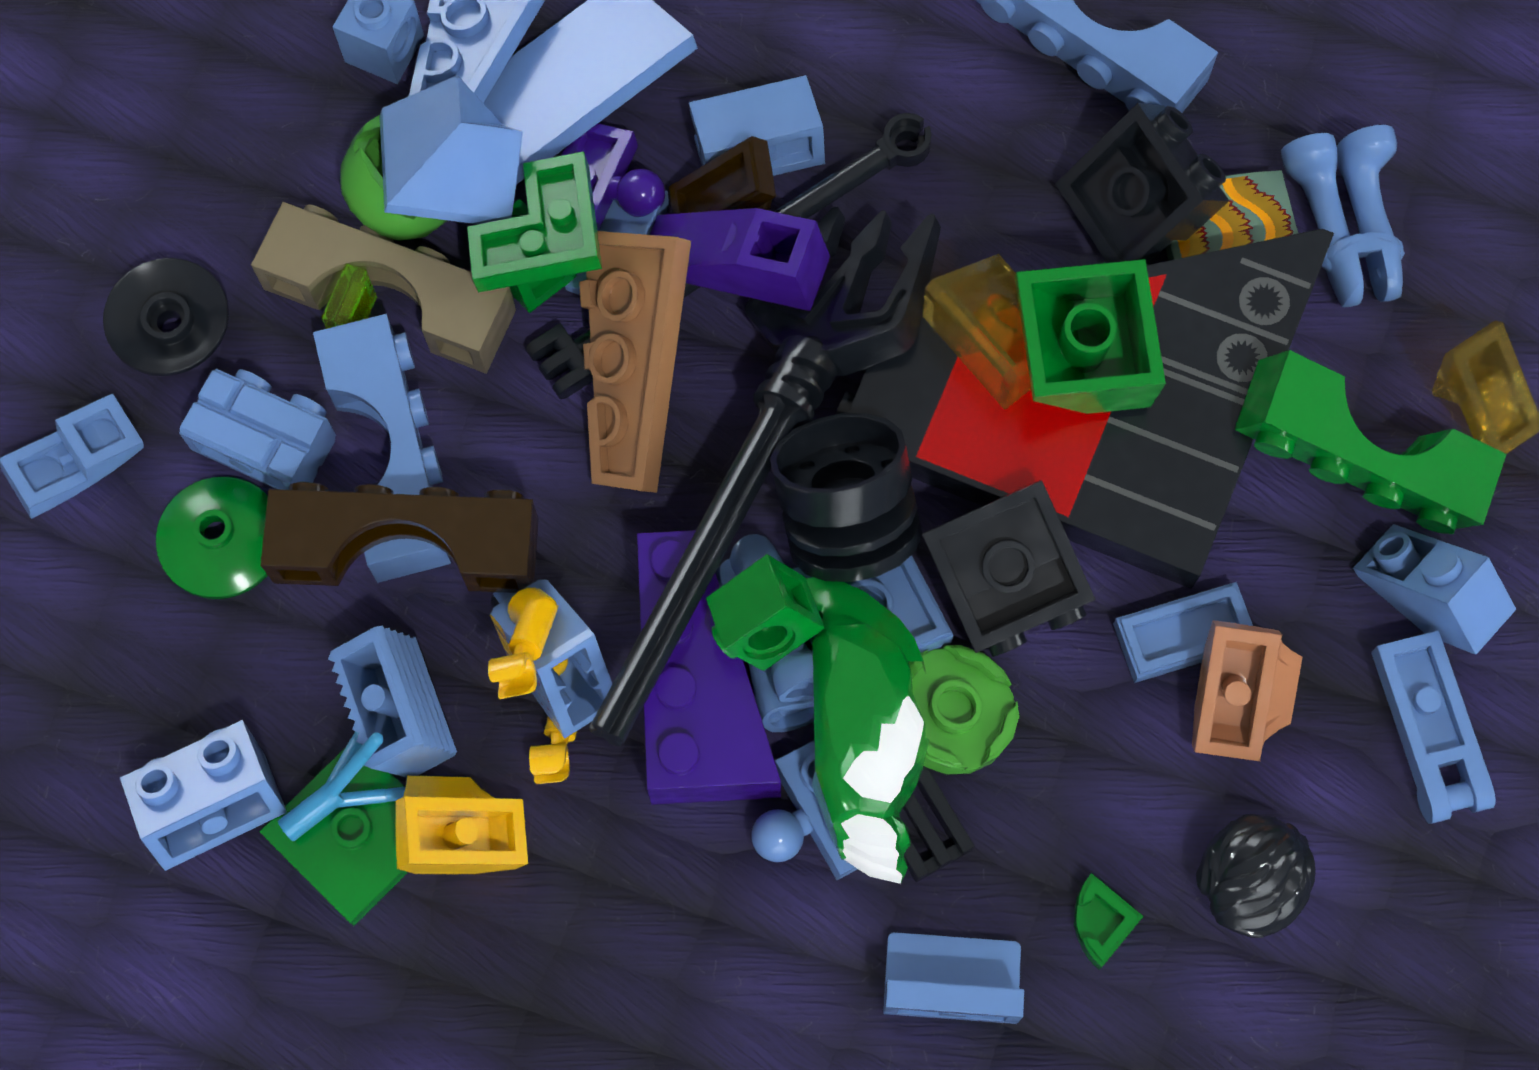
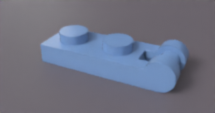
(1433, 726)

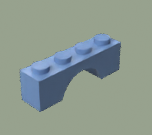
(1138, 66)
(366, 377)

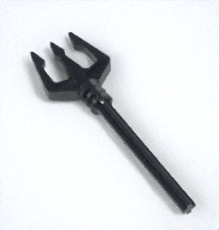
(809, 355)

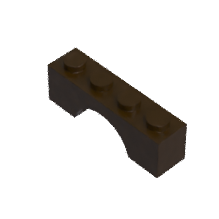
(320, 533)

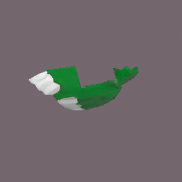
(865, 727)

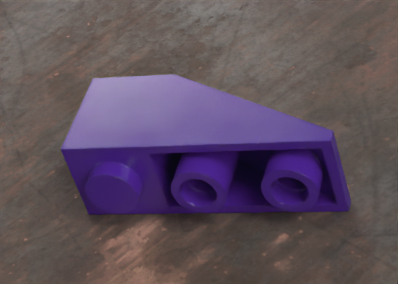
(752, 253)

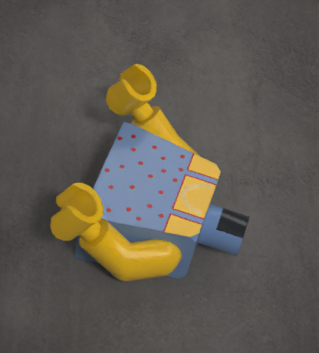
(554, 660)

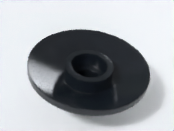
(152, 296)

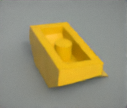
(457, 828)

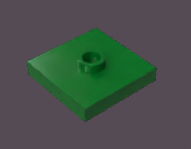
(350, 850)

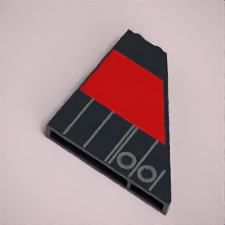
(1121, 481)

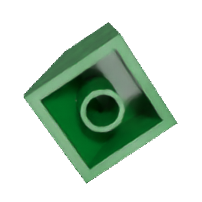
(1091, 336)

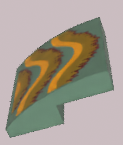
(1255, 213)

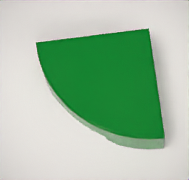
(1102, 920)

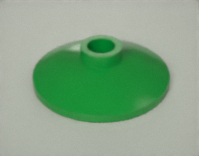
(220, 565)

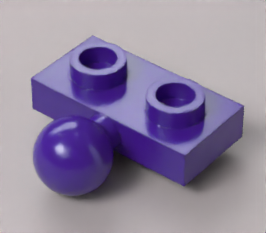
(609, 156)

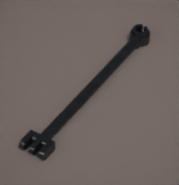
(884, 155)

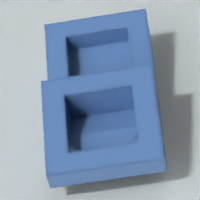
(79, 454)

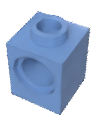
(379, 35)

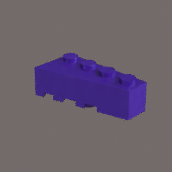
(702, 712)

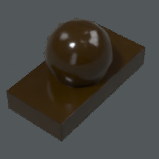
(729, 182)

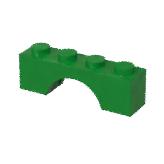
(1304, 414)

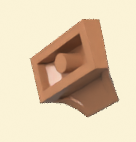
(1243, 690)

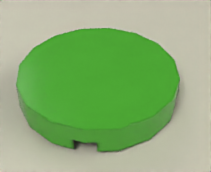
(964, 708)

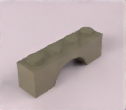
(310, 249)

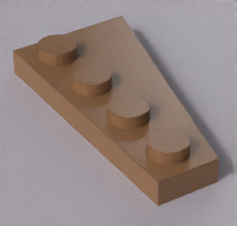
(632, 353)

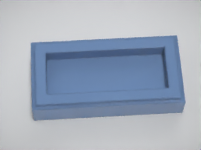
(1176, 631)

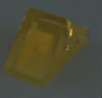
(1489, 388)

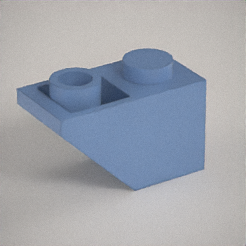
(1438, 586)

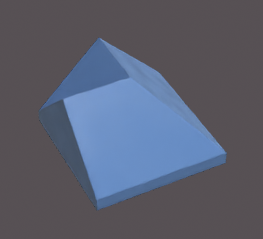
(448, 156)

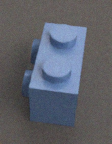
(202, 795)

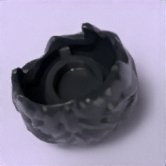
(1257, 875)

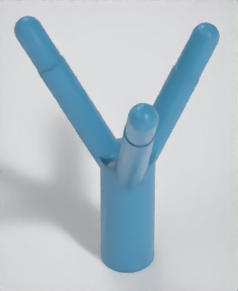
(329, 796)

